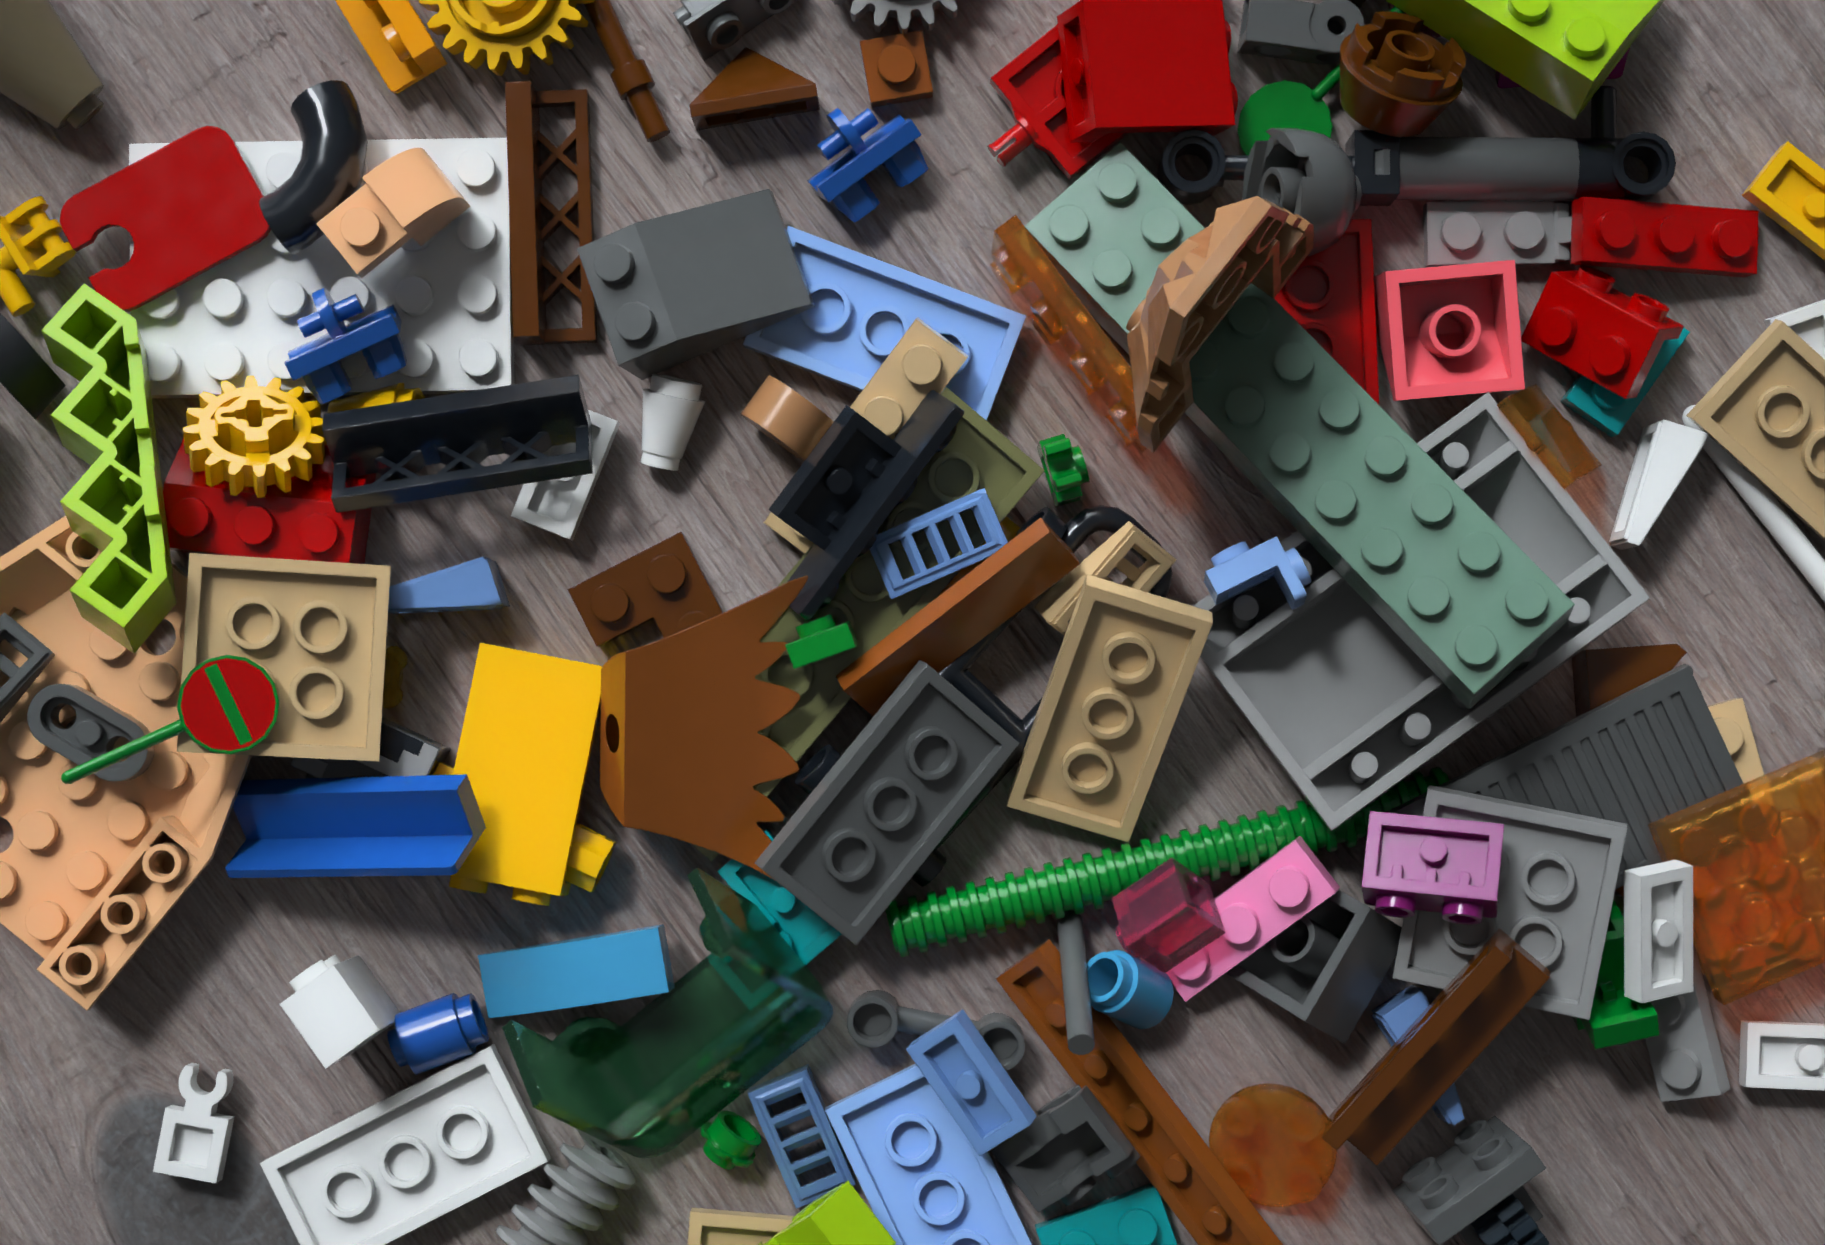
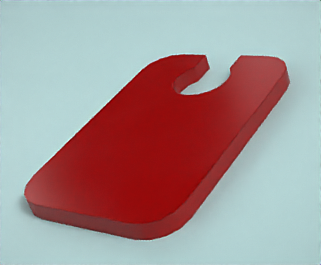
(184, 211)

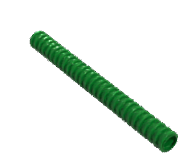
(1103, 877)

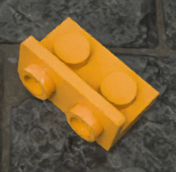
(394, 40)

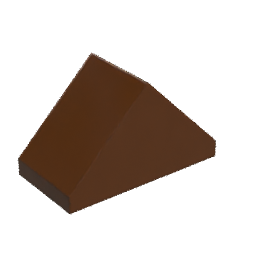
(1610, 672)

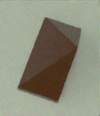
(752, 91)

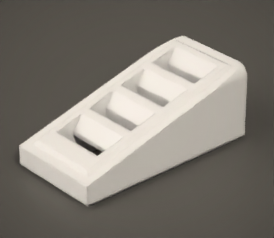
(1657, 469)

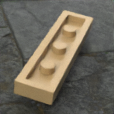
(913, 368)

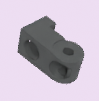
(1297, 29)

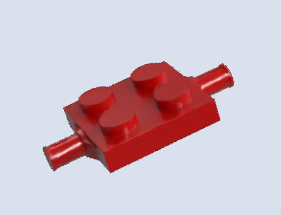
(1036, 96)

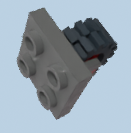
(1476, 1189)

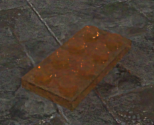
(1063, 317)

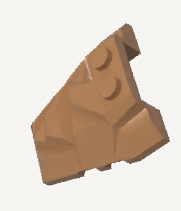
(1195, 291)

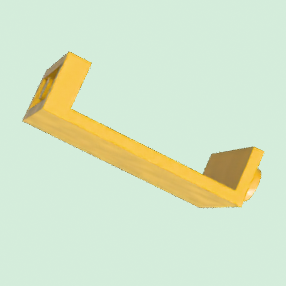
(527, 764)

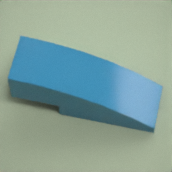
(577, 972)

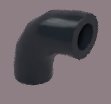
(328, 164)

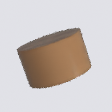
(786, 417)

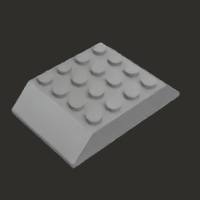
(1344, 693)

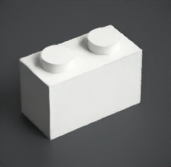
(338, 1007)

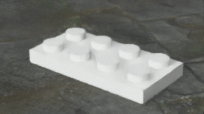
(408, 1157)

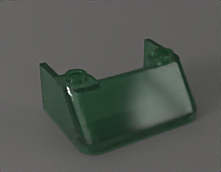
(689, 1047)

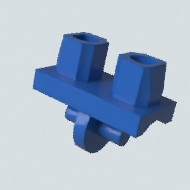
(890, 145)
(319, 359)

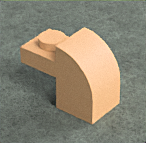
(399, 202)

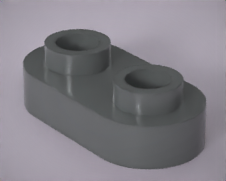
(92, 734)

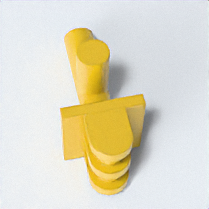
(33, 247)

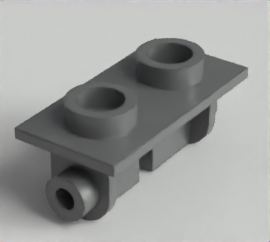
(721, 23)

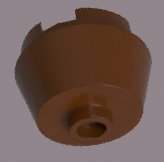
(1397, 75)

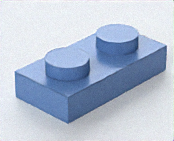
(971, 1082)

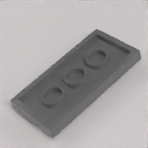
(887, 802)

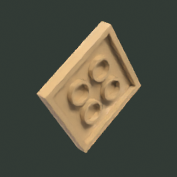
(315, 635)

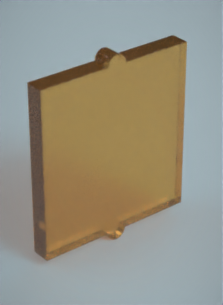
(1549, 435)

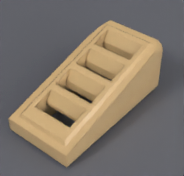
(1061, 599)

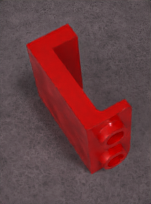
(1146, 67)

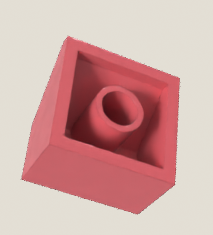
(1450, 330)

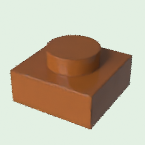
(896, 69)

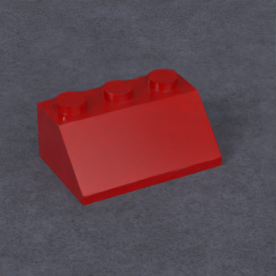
(275, 526)

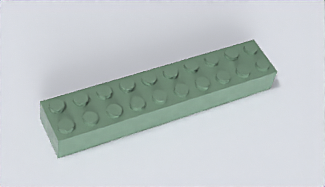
(1316, 443)

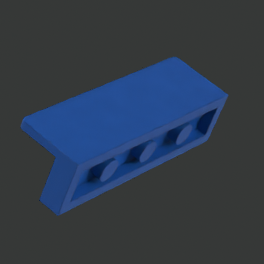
(355, 826)

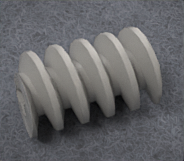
(573, 1198)

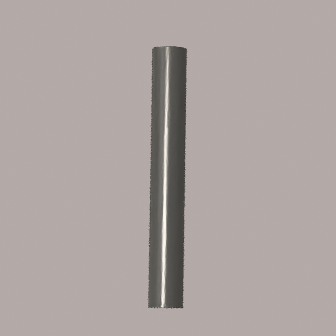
(1075, 984)

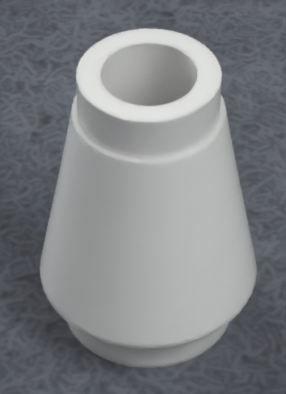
(668, 419)

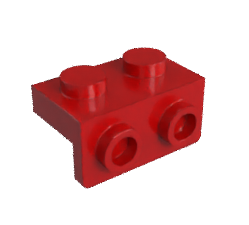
(1599, 329)

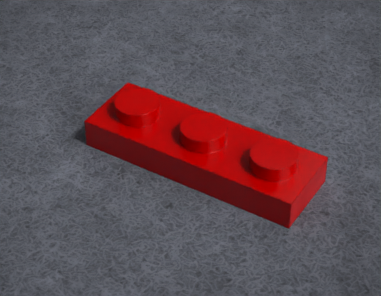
(1664, 237)

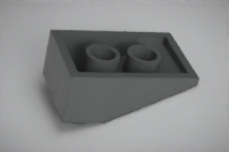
(694, 281)

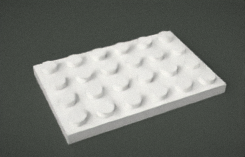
(447, 292)

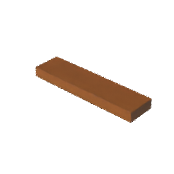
(961, 614)

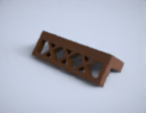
(526, 212)
(1436, 1048)

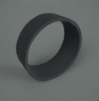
(25, 372)

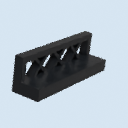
(460, 434)

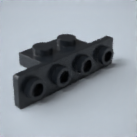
(853, 486)

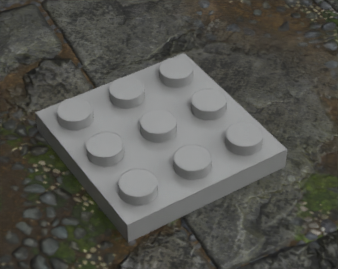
(1551, 900)

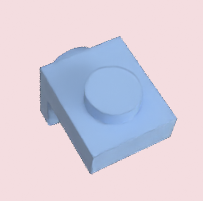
(1243, 568)

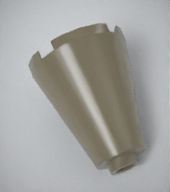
(45, 65)

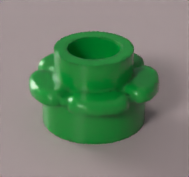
(730, 1140)

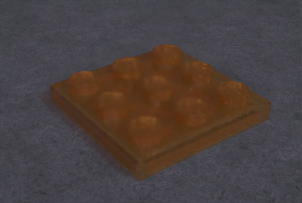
(1755, 877)

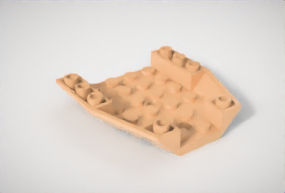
(97, 856)

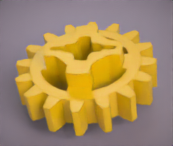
(254, 436)

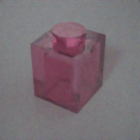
(1167, 916)

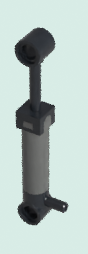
(1464, 166)

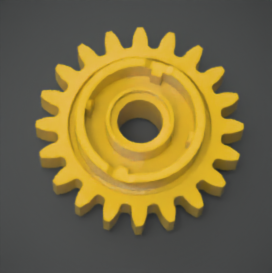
(504, 29)

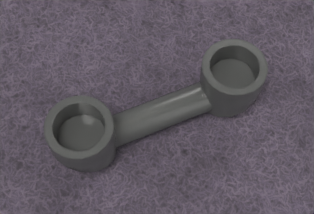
(876, 1010)

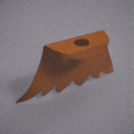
(686, 726)

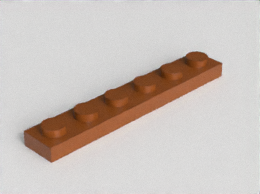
(1168, 1145)

